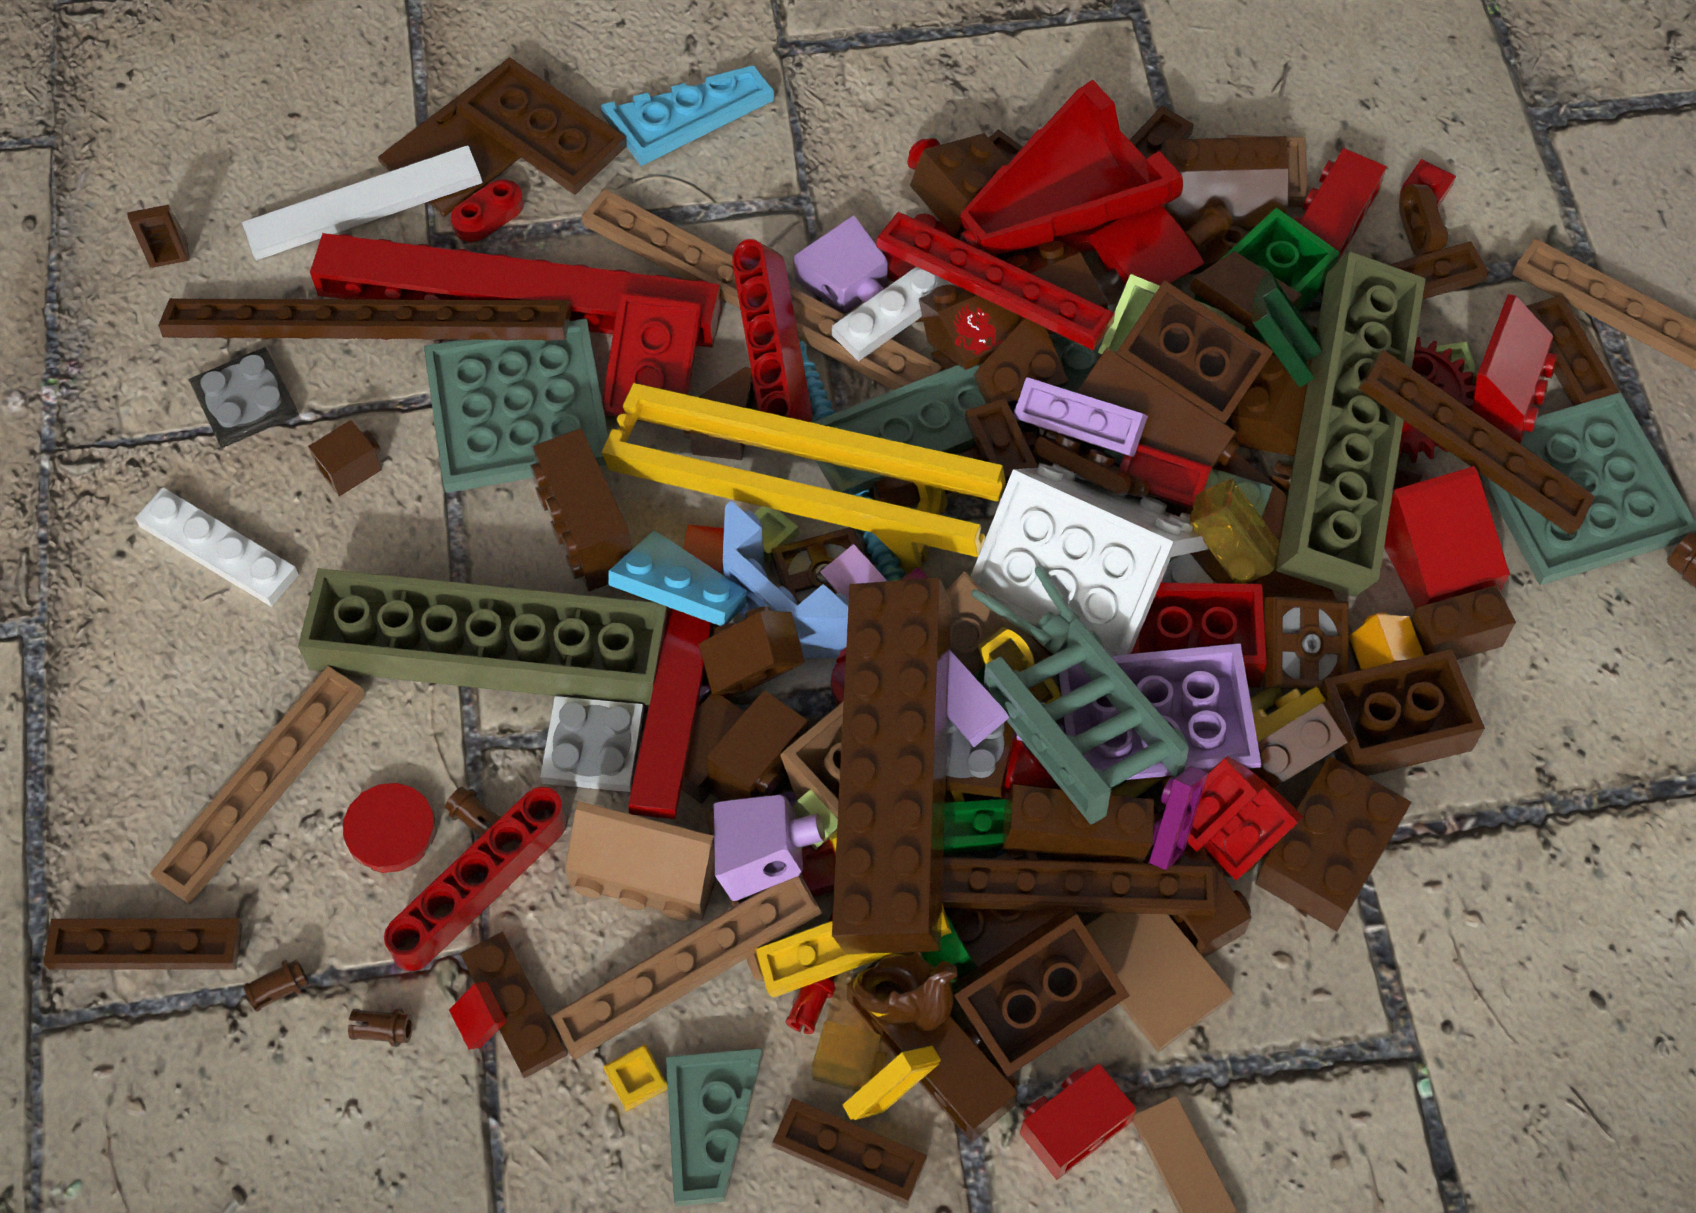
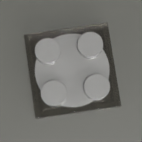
(243, 397)

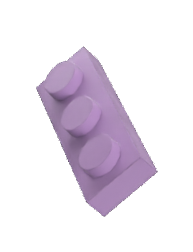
(1080, 417)

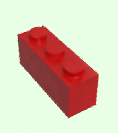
(1342, 199)

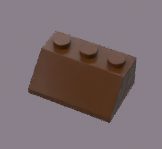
(1236, 173)
(1271, 410)

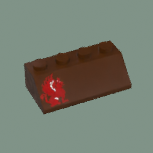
(972, 327)

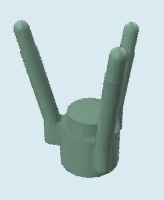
(1051, 629)

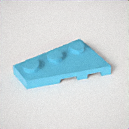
(678, 580)

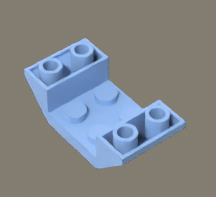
(818, 619)

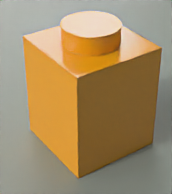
(1385, 640)

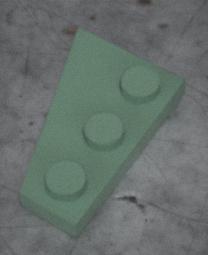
(707, 1118)

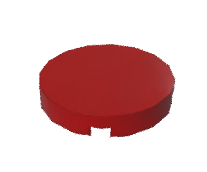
(389, 827)

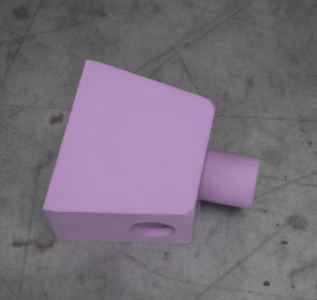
(842, 266)
(760, 843)

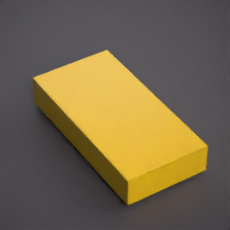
(892, 1083)

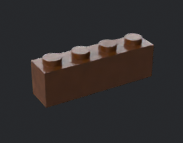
(964, 1081)

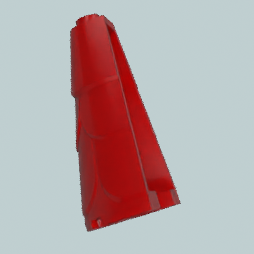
(1068, 180)

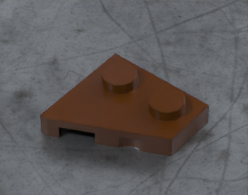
(1021, 355)

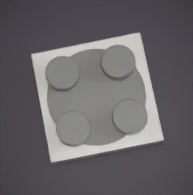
(592, 744)

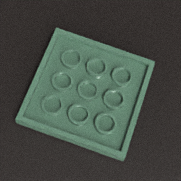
(505, 398)
(1612, 459)

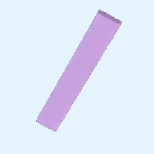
(968, 702)

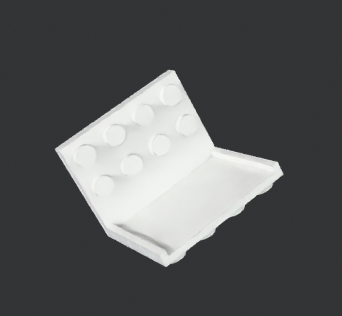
(1093, 545)

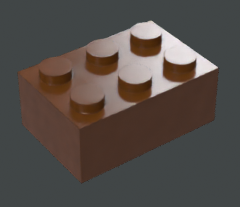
(1194, 352)
(580, 507)
(1404, 713)
(1335, 845)
(1039, 991)

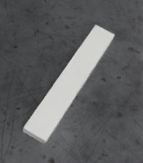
(361, 202)

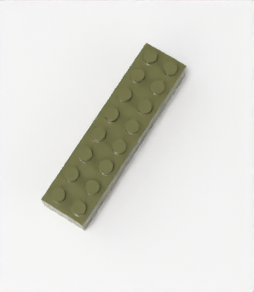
(1345, 437)
(483, 636)

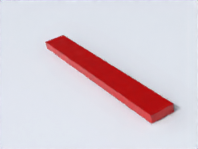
(675, 696)

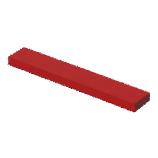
(996, 280)

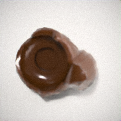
(907, 990)

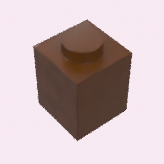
(346, 457)

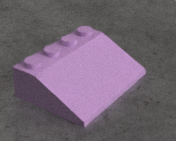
(1193, 690)

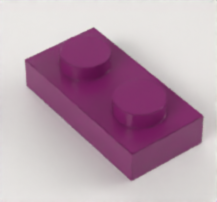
(1173, 830)

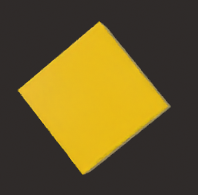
(635, 1077)

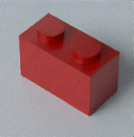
(1076, 1119)

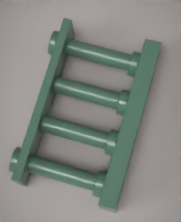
(1063, 754)

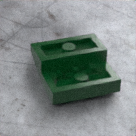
(1284, 329)

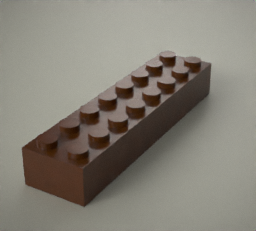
(893, 769)

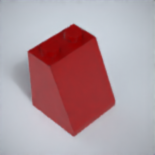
(1444, 538)

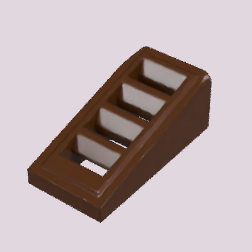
(159, 236)

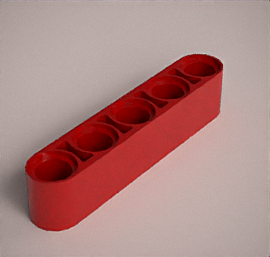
(760, 276)
(472, 899)

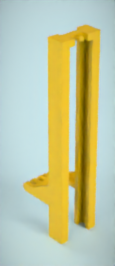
(900, 528)

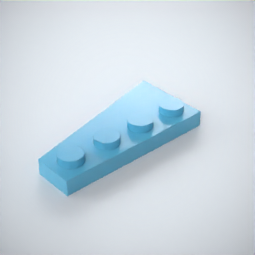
(687, 112)

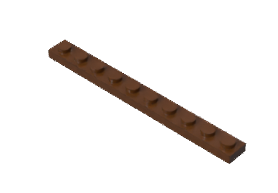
(366, 319)

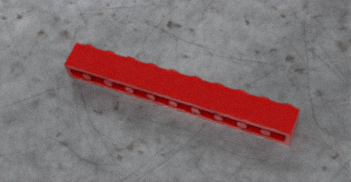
(400, 271)

